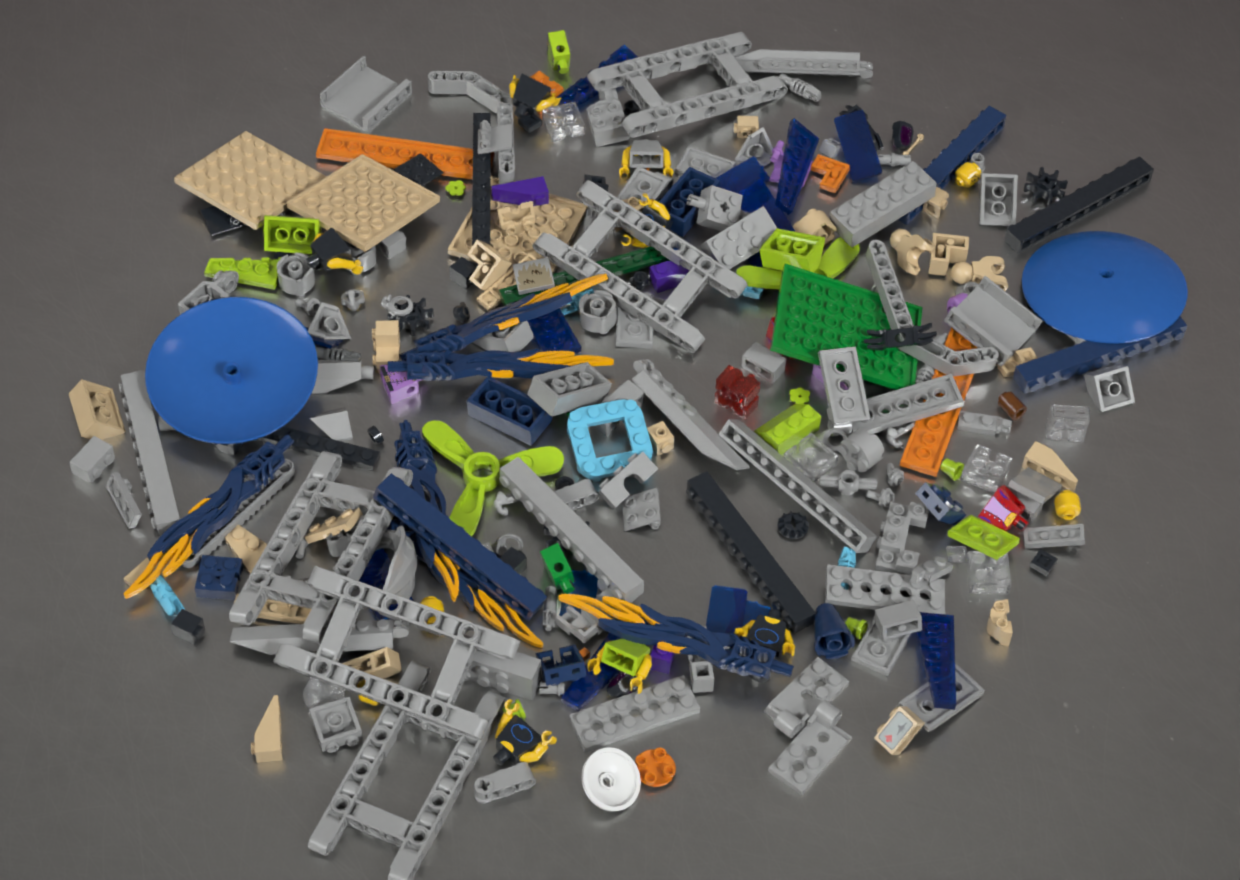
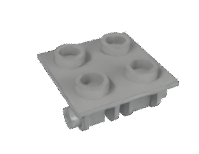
(494, 138)
(642, 510)

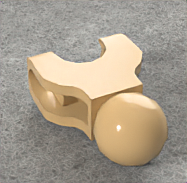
(909, 249)
(964, 272)

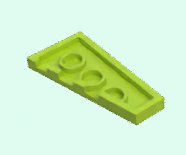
(251, 272)

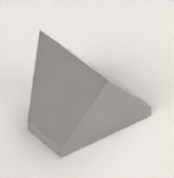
(756, 145)
(329, 323)
(334, 424)

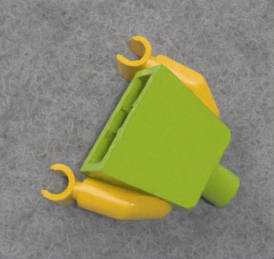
(626, 657)

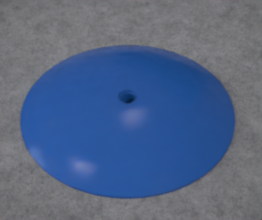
(1104, 287)
(246, 336)

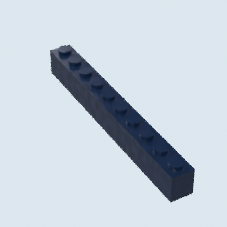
(961, 149)
(1086, 357)
(459, 546)

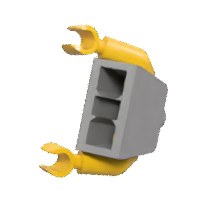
(646, 155)

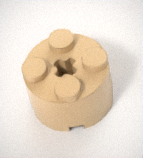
(816, 224)

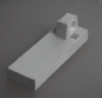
(120, 492)
(1054, 536)

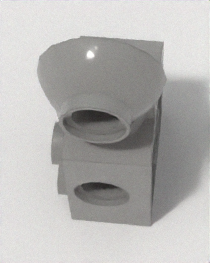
(606, 119)
(221, 286)

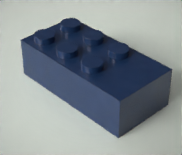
(675, 200)
(508, 410)

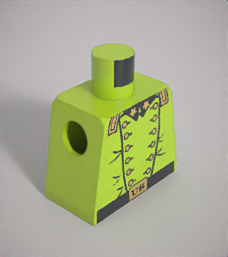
(559, 57)

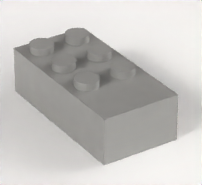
(740, 239)
(569, 388)
(516, 676)

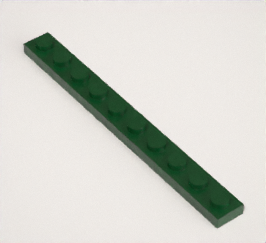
(617, 265)

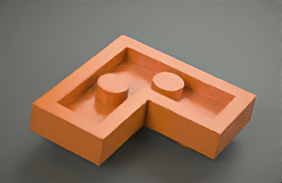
(833, 172)

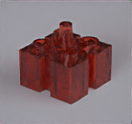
(737, 392)

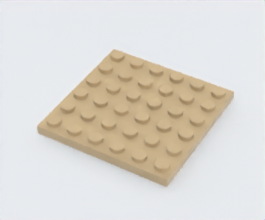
(248, 179)
(364, 202)
(558, 218)

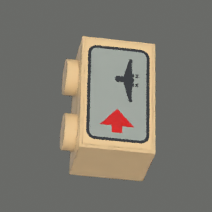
(898, 730)

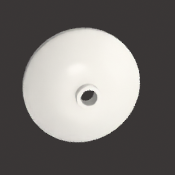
(620, 775)

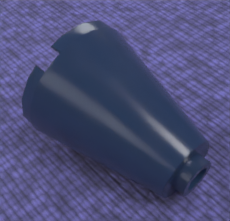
(831, 633)

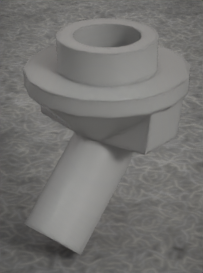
(311, 306)
(895, 475)
(884, 498)

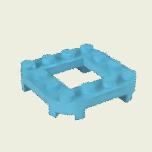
(598, 414)

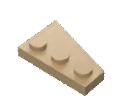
(333, 525)
(245, 546)

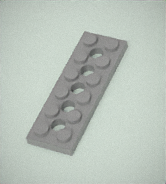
(915, 411)
(875, 581)
(630, 725)

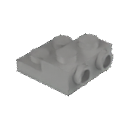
(336, 724)

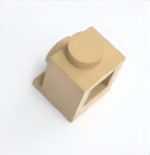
(745, 126)
(936, 203)

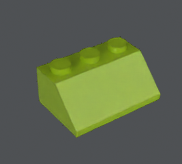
(290, 233)
(792, 249)
(790, 427)

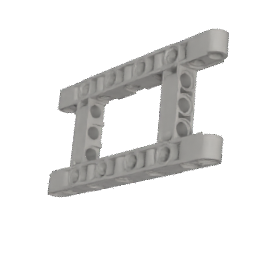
(657, 114)
(658, 237)
(316, 491)
(384, 691)
(445, 790)

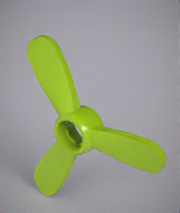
(833, 262)
(469, 506)

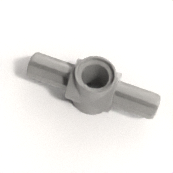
(854, 482)

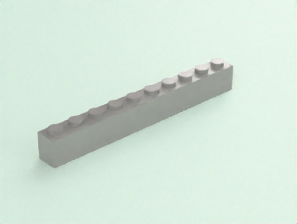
(151, 454)
(798, 486)
(571, 531)

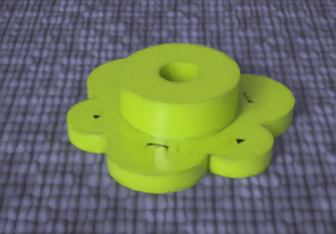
(456, 188)
(799, 395)

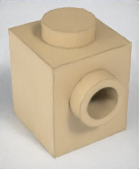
(660, 438)

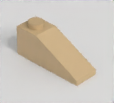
(1047, 462)
(379, 663)
(268, 735)

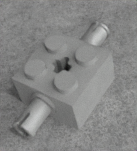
(717, 208)

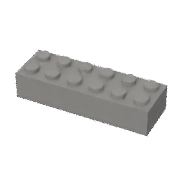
(883, 203)

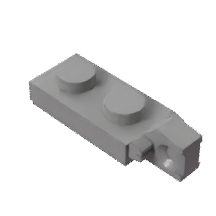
(982, 423)
(931, 570)

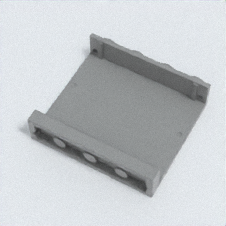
(364, 96)
(993, 320)

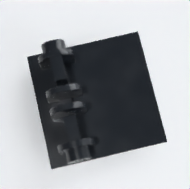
(419, 170)
(219, 221)

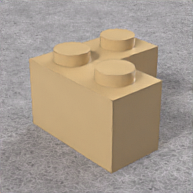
(947, 250)
(491, 265)
(386, 343)

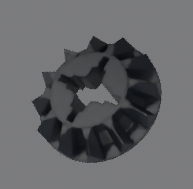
(786, 528)

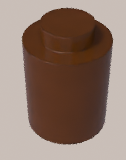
(1012, 405)

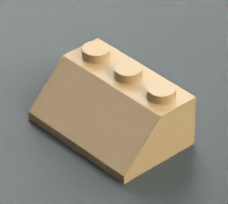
(96, 410)

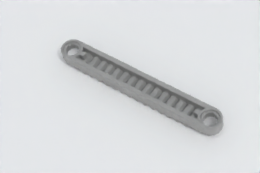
(243, 513)

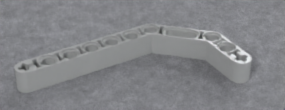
(488, 95)
(898, 316)

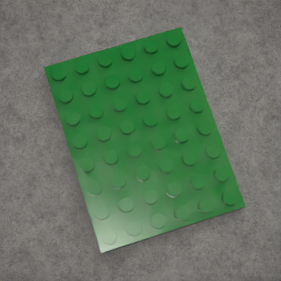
(831, 314)

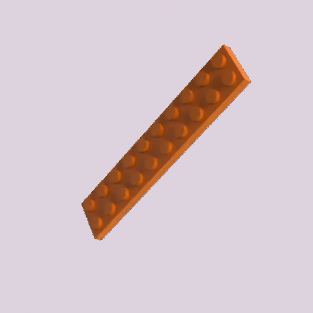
(393, 152)
(932, 434)

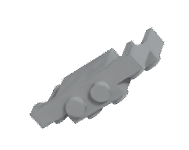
(895, 529)
(584, 624)

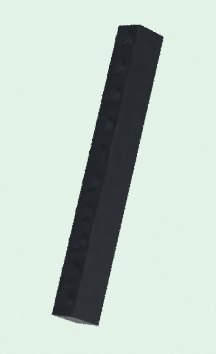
(1078, 204)
(750, 552)

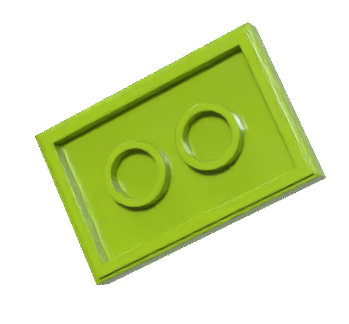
(983, 537)

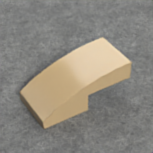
(1019, 357)

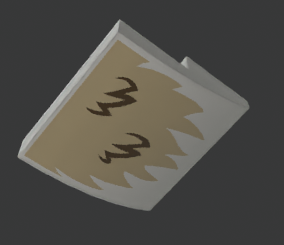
(533, 276)

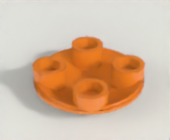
(655, 767)

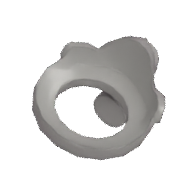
(352, 302)
(389, 303)
(894, 433)
(824, 437)
(502, 499)
(499, 546)

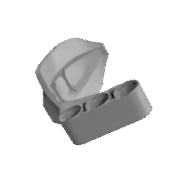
(403, 565)

